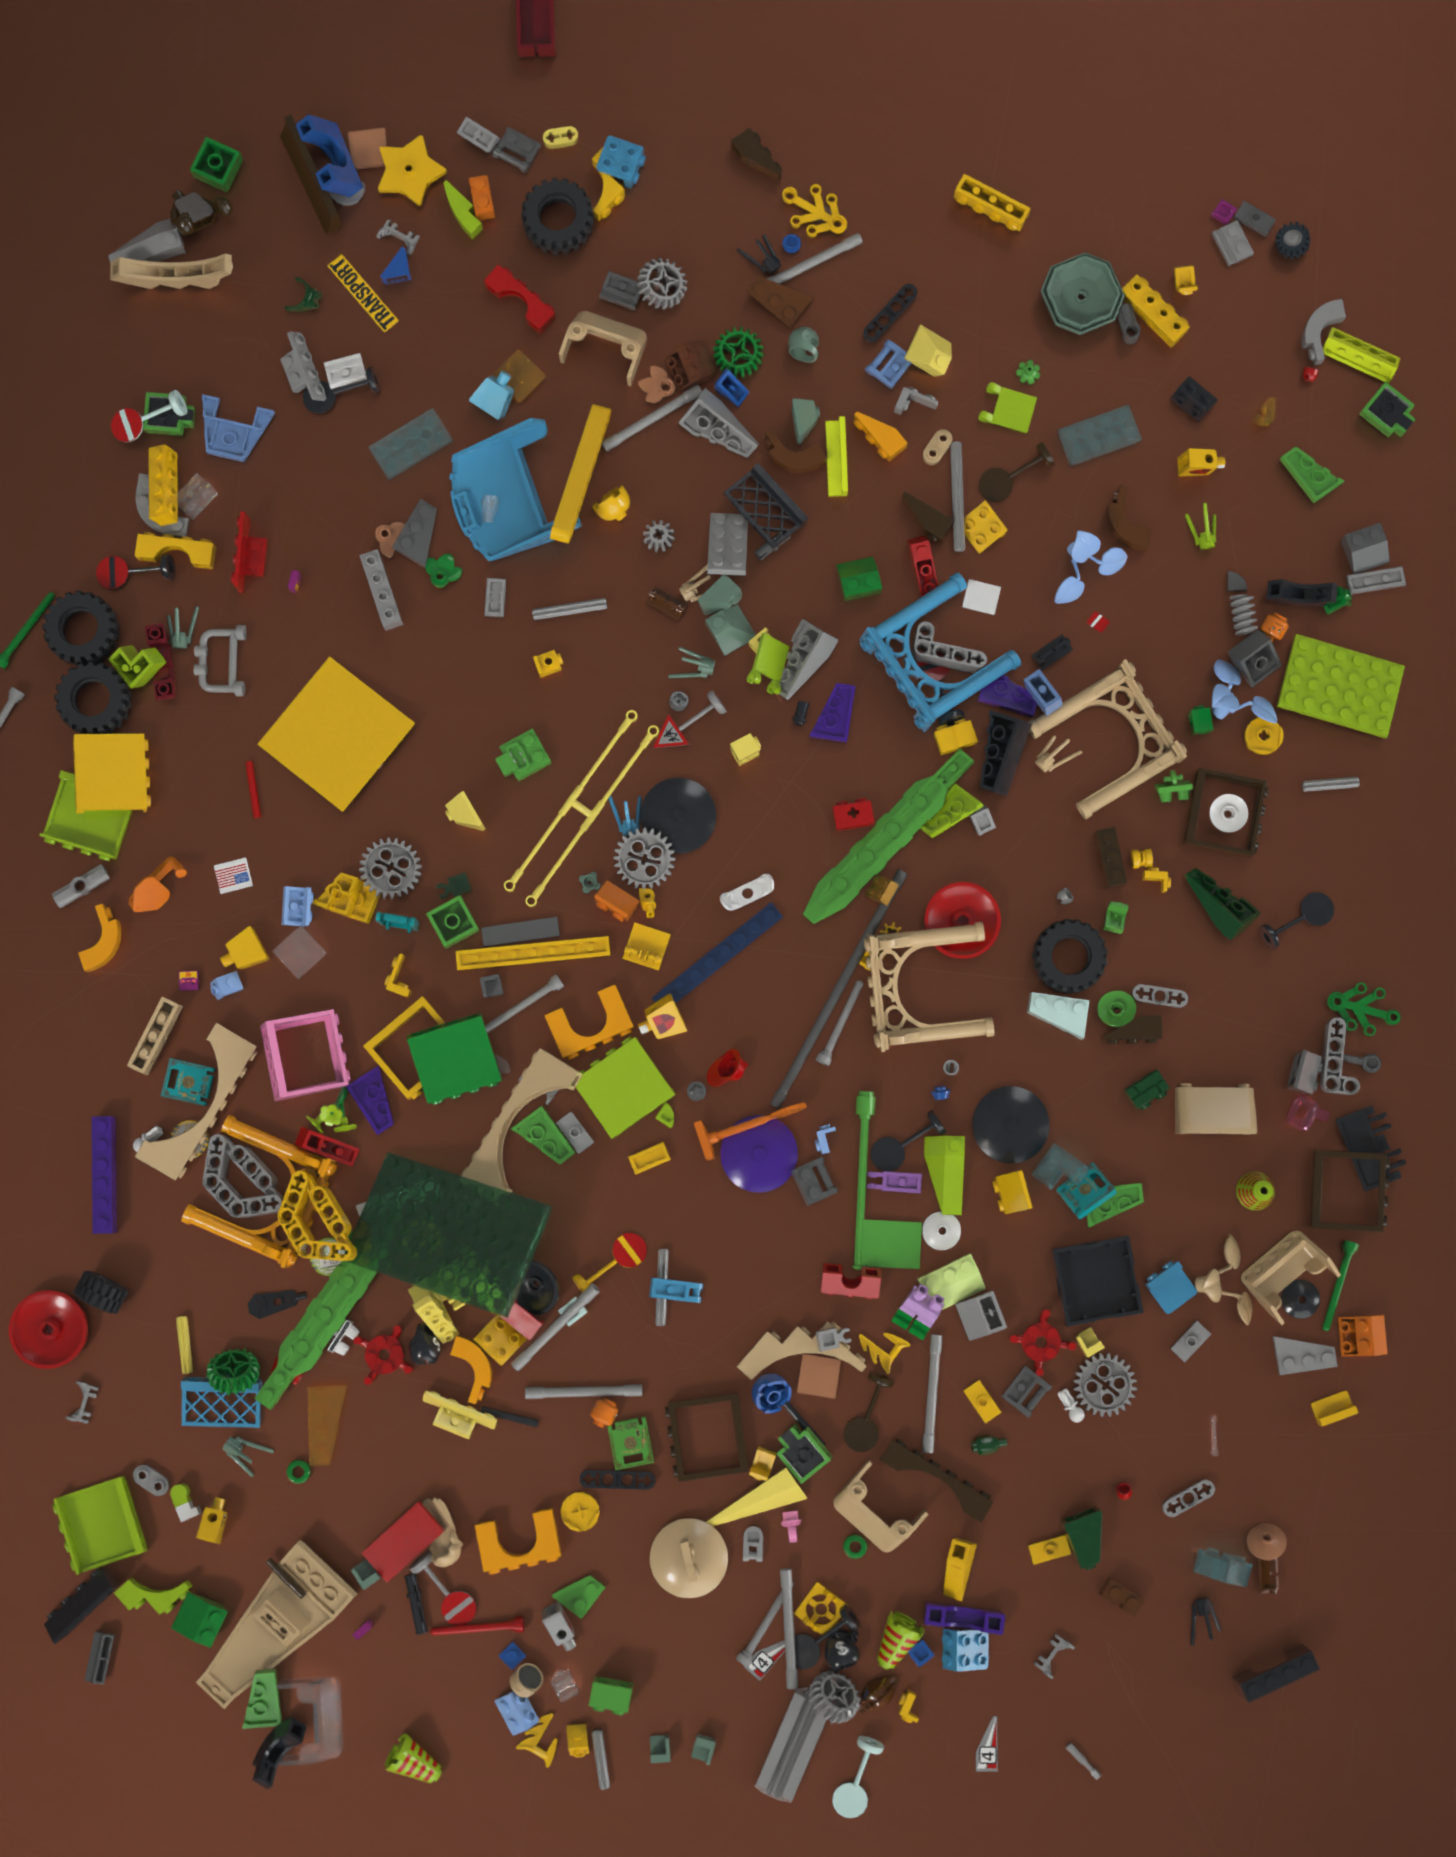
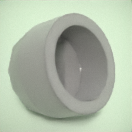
(1065, 896)
(947, 1067)

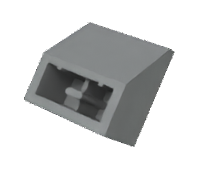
(981, 1315)

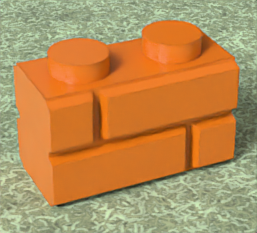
(482, 198)

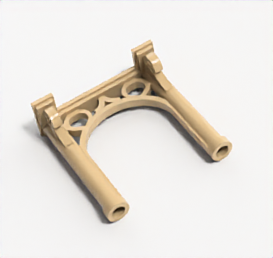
(1137, 775)
(924, 1031)

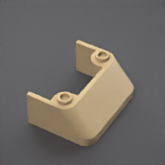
(631, 338)
(1281, 1267)
(850, 1506)

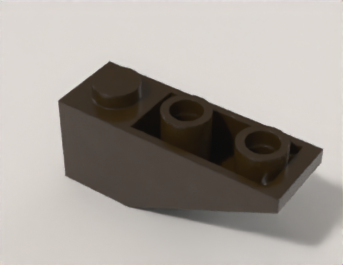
(752, 153)
(1143, 1028)

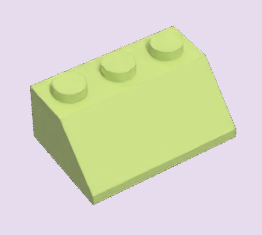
(954, 1281)

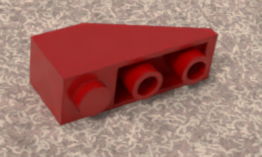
(922, 564)

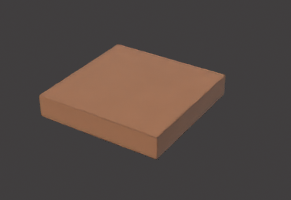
(365, 147)
(818, 1376)

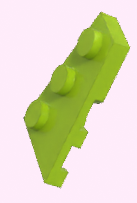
(956, 807)

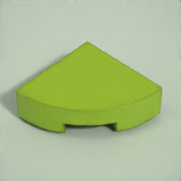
(666, 1115)

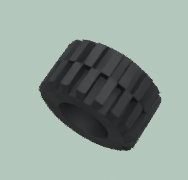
(100, 1292)

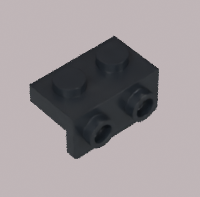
(1193, 399)

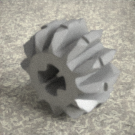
(651, 534)

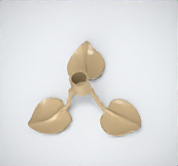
(1211, 1283)

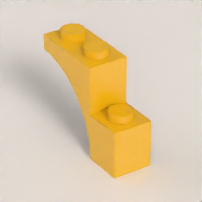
(611, 195)

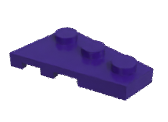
(1008, 696)
(836, 715)
(372, 1099)

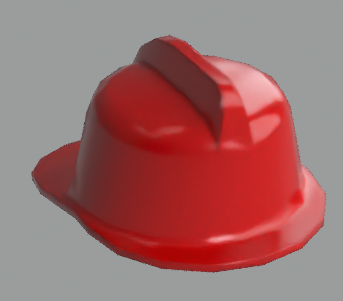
(726, 1068)

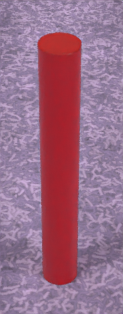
(253, 789)

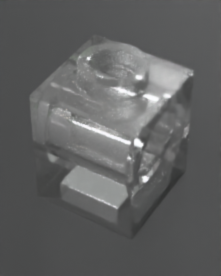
(564, 1685)

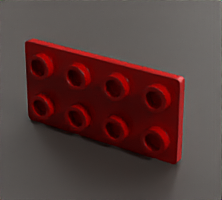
(250, 554)

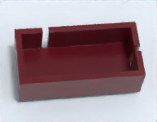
(535, 28)

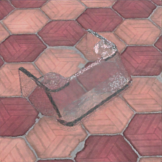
(327, 1710)

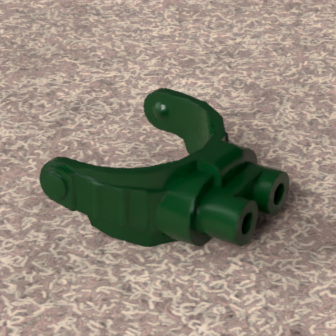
(310, 300)

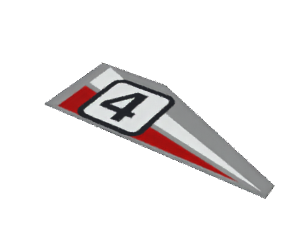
(765, 1659)
(987, 1751)

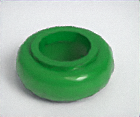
(298, 1480)
(855, 1555)

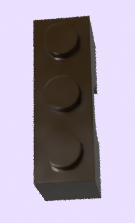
(1112, 863)

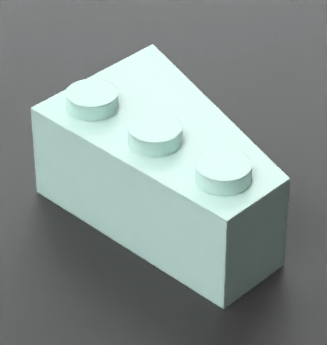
(1060, 1011)

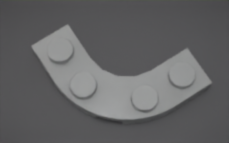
(142, 502)

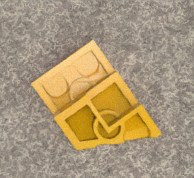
(349, 898)

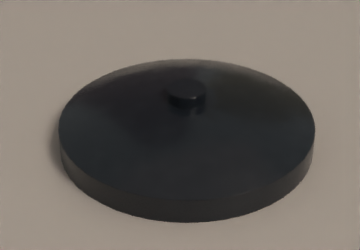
(681, 812)
(1010, 1124)

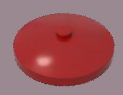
(960, 906)
(48, 1329)

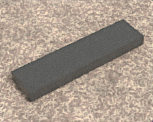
(520, 931)

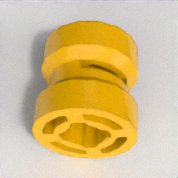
(1141, 858)

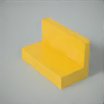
(1333, 1408)

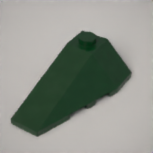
(1225, 910)

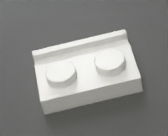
(345, 370)

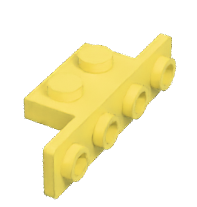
(456, 1417)

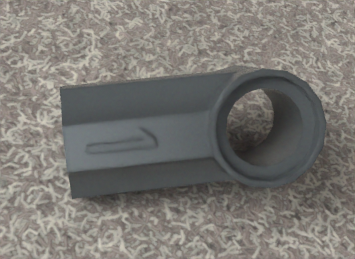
(1128, 322)

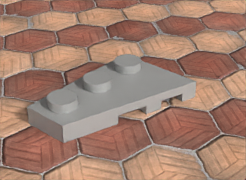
(1300, 1356)

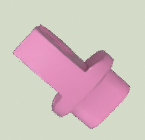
(791, 1520)

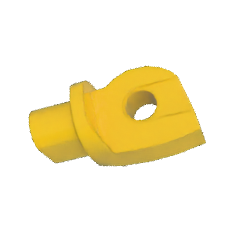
(647, 904)

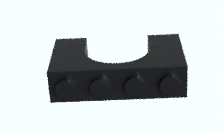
(1298, 1664)

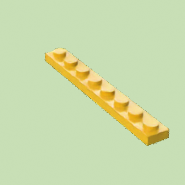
(533, 953)

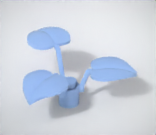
(1083, 548)
(1225, 702)

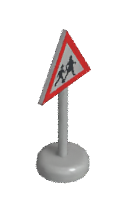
(671, 734)

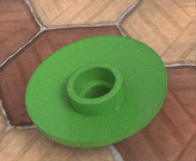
(1113, 1001)

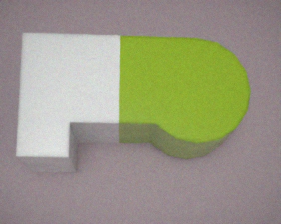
(183, 1502)

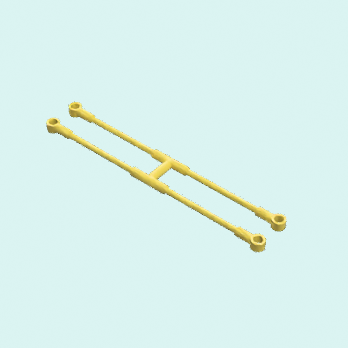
(591, 815)

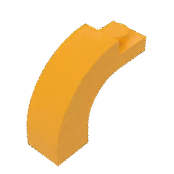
(107, 945)
(478, 1359)

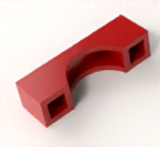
(502, 283)

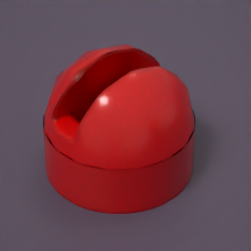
(1310, 374)
(1124, 1491)

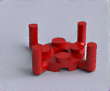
(1052, 1346)
(373, 1359)

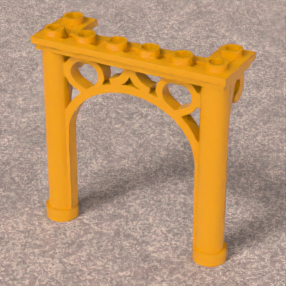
(250, 1238)

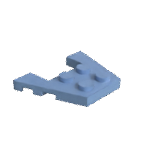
(231, 438)

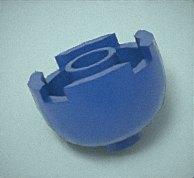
(770, 1392)

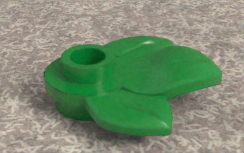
(442, 567)

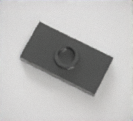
(1254, 219)

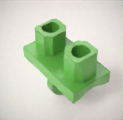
(1182, 787)

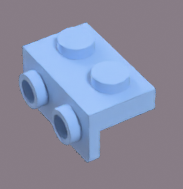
(296, 906)
(516, 1712)

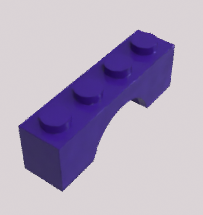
(965, 1617)

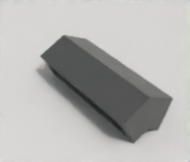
(99, 1657)

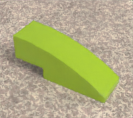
(463, 211)

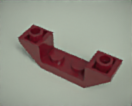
(165, 678)

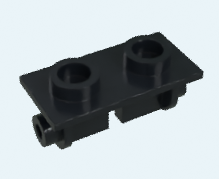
(1052, 652)

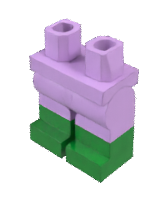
(920, 1304)

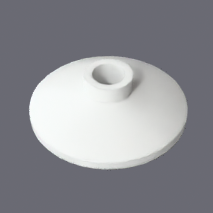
(1235, 806)
(931, 1231)

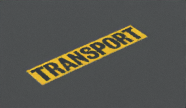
(363, 293)

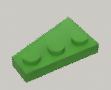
(264, 1701)

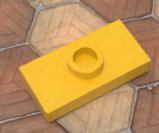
(649, 1158)
(982, 1401)
(1049, 1549)

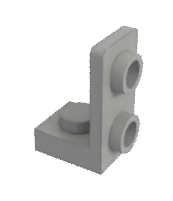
(911, 393)

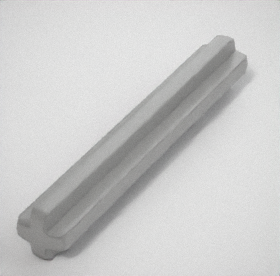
(567, 609)
(662, 1272)

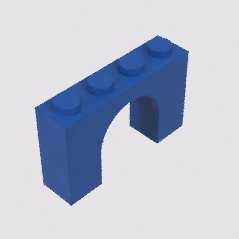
(340, 175)

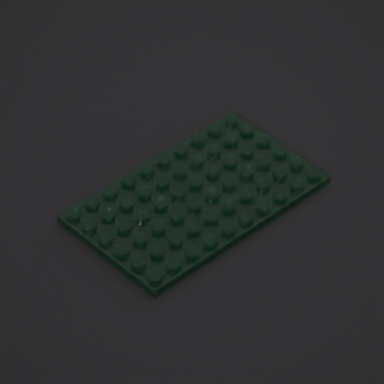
(448, 1234)

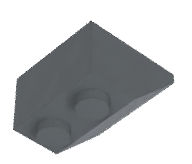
(1366, 548)
(1255, 658)
(1304, 1072)

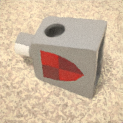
(556, 1620)

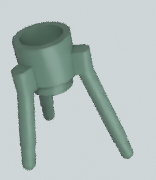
(178, 638)
(705, 665)
(233, 1448)

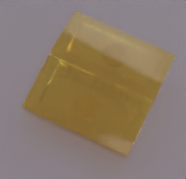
(524, 375)

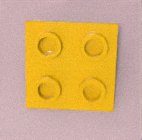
(983, 527)
(646, 946)
(500, 1339)

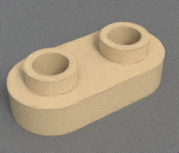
(937, 446)

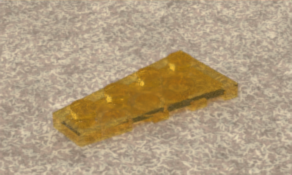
(323, 1417)

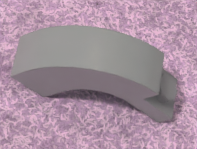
(1325, 315)

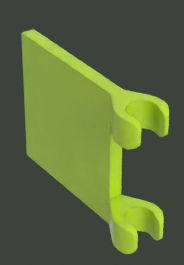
(1011, 410)
(769, 662)

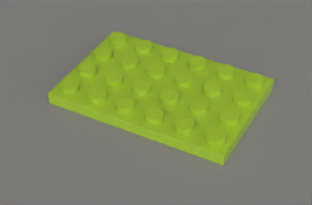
(1340, 686)

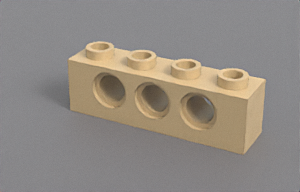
(154, 1036)

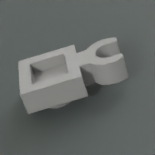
(830, 1338)

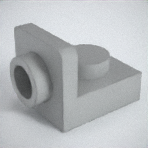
(982, 820)

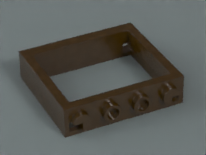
(1258, 811)
(1384, 1163)
(673, 1433)

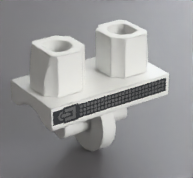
(337, 1345)

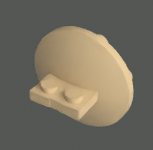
(688, 1558)

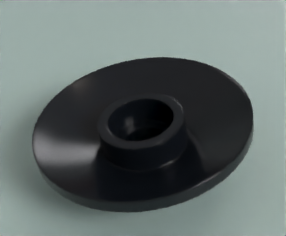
(1290, 1299)

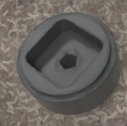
(678, 701)
(696, 1091)

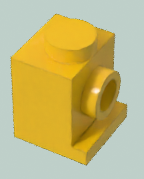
(543, 668)

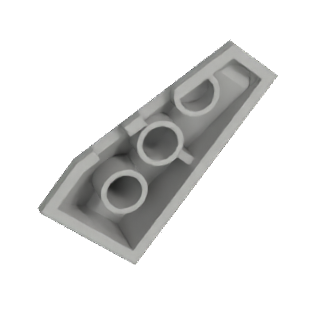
(153, 245)

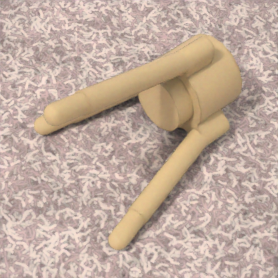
(689, 589)
(1046, 761)

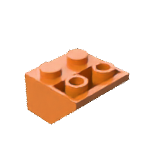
(617, 901)
(1362, 1335)

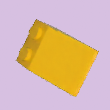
(1012, 1192)

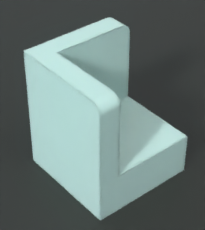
(583, 1311)

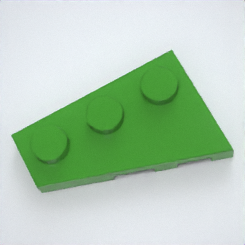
(1309, 475)
(544, 1134)
(1126, 1198)

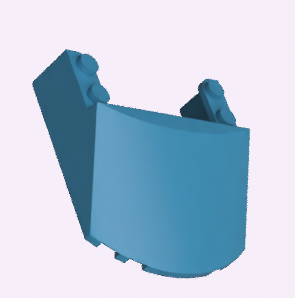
(501, 470)

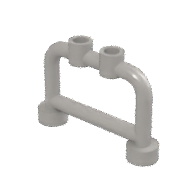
(201, 651)

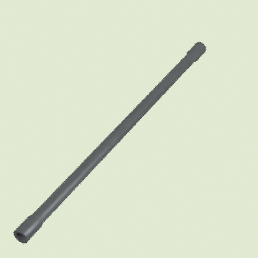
(782, 1092)

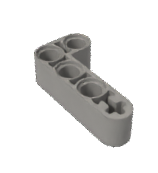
(947, 650)
(1337, 1056)

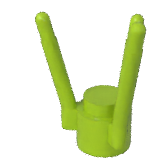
(1207, 539)

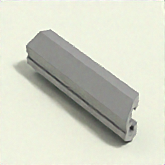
(791, 1748)

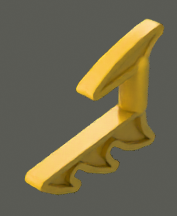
(885, 1358)
(531, 1743)

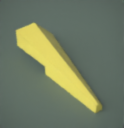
(775, 1492)

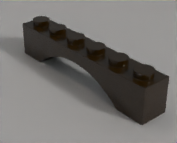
(901, 1458)

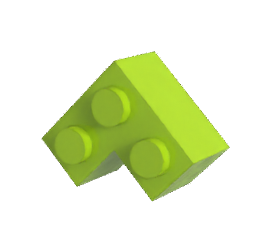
(136, 667)

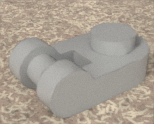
(753, 1537)

